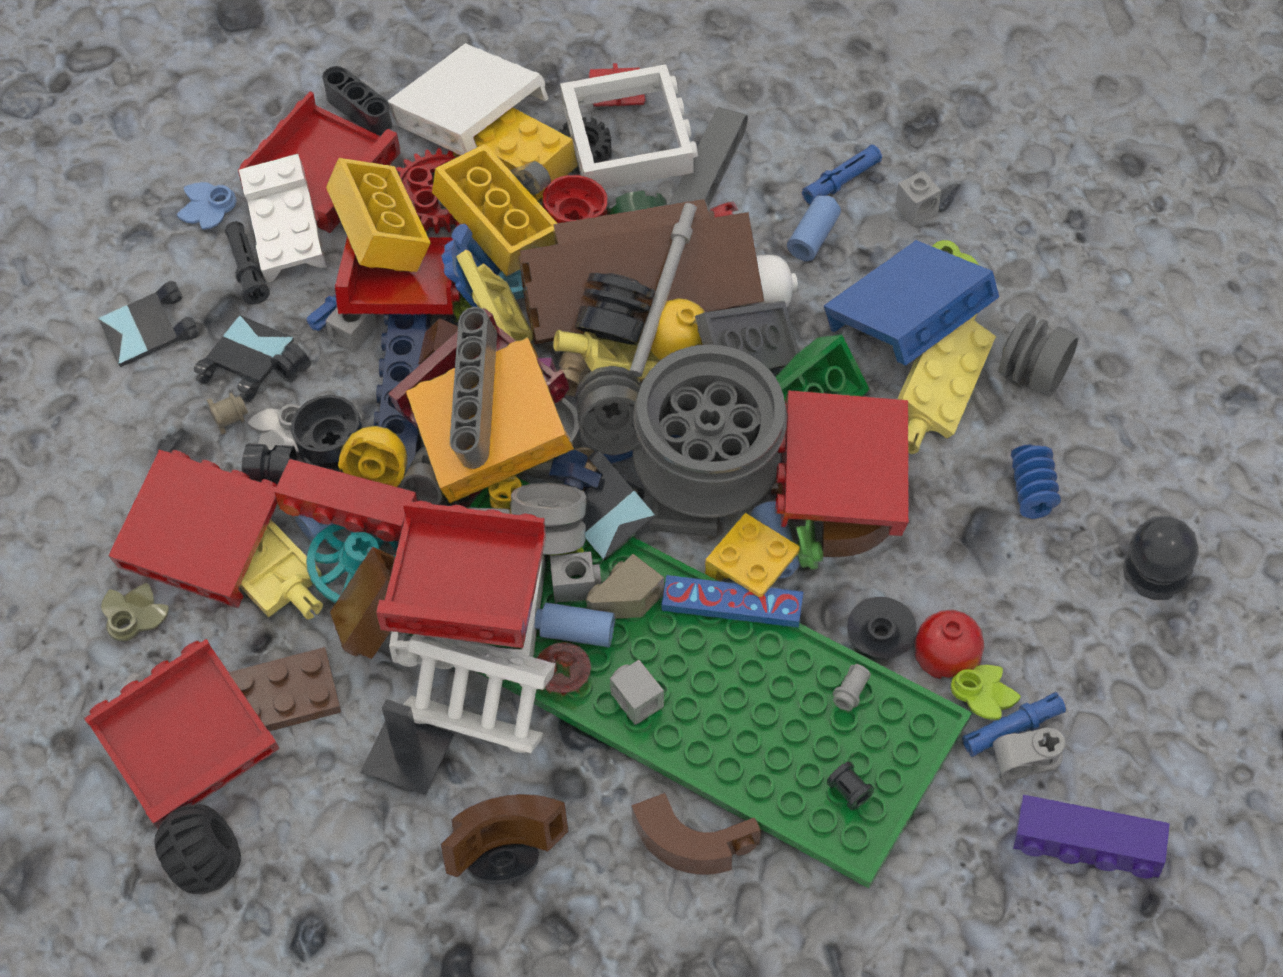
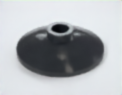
(886, 616)
(505, 864)

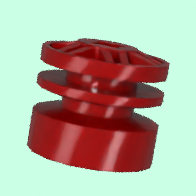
(574, 199)

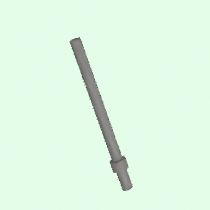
(680, 235)

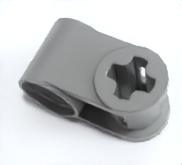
(1028, 753)

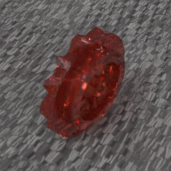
(567, 655)

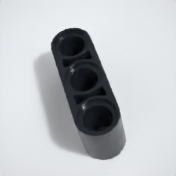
(356, 100)

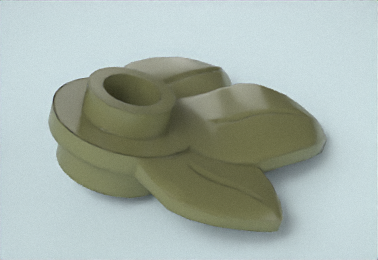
(134, 609)

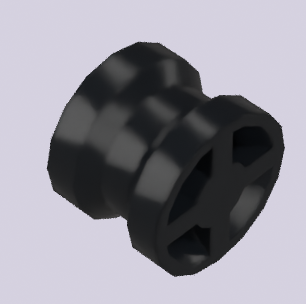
(290, 362)

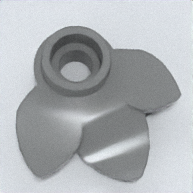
(275, 426)

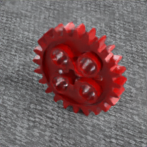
(419, 184)

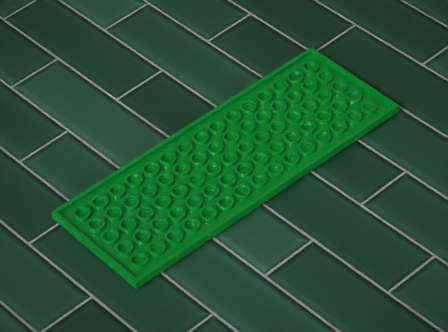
(758, 722)

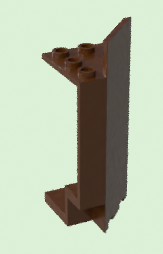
(713, 271)

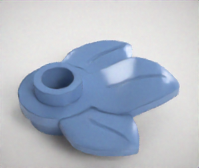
(207, 204)

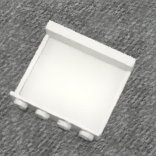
(463, 97)

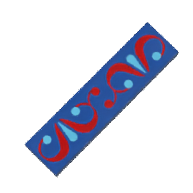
(731, 601)

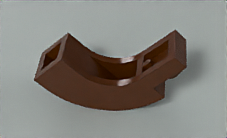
(850, 538)
(503, 821)
(689, 849)

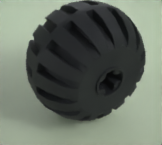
(197, 849)

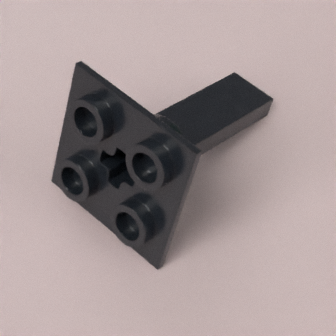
(406, 751)

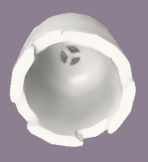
(776, 280)

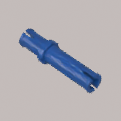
(831, 181)
(1024, 719)

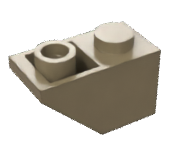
(628, 590)

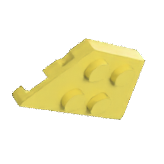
(495, 296)

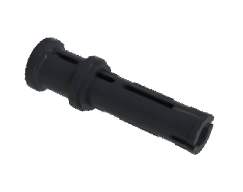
(248, 271)

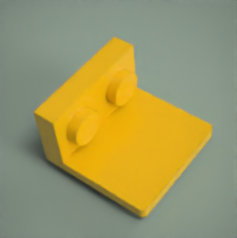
(751, 556)

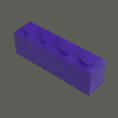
(1091, 836)

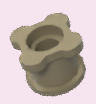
(227, 411)

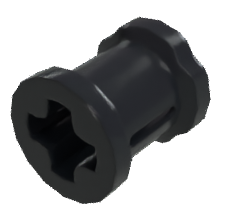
(850, 785)

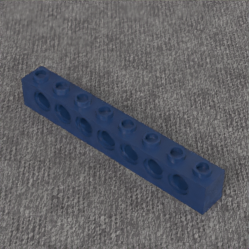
(406, 337)

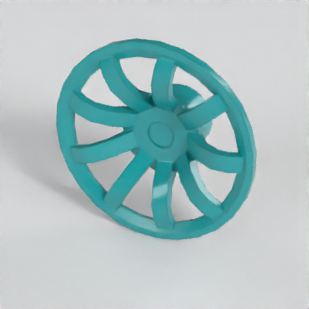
(349, 555)

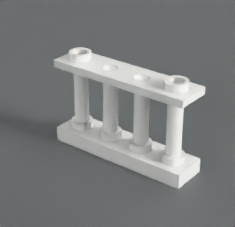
(497, 665)

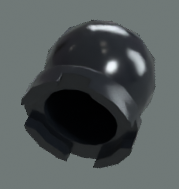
(1161, 557)

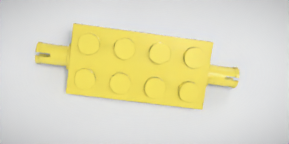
(600, 352)
(944, 381)
(279, 575)

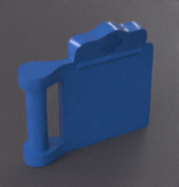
(464, 241)

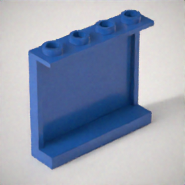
(914, 299)

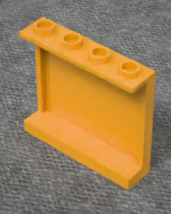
(523, 423)

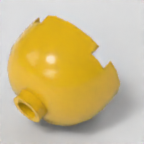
(676, 328)
(374, 455)

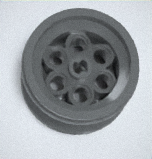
(703, 399)

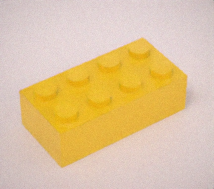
(522, 139)
(493, 206)
(377, 215)

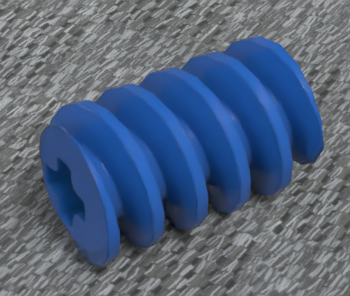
(1035, 480)

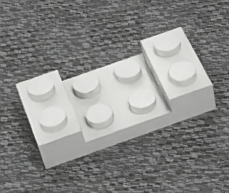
(282, 216)

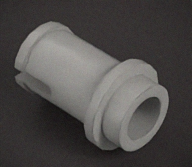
(848, 693)

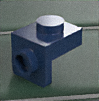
(572, 471)

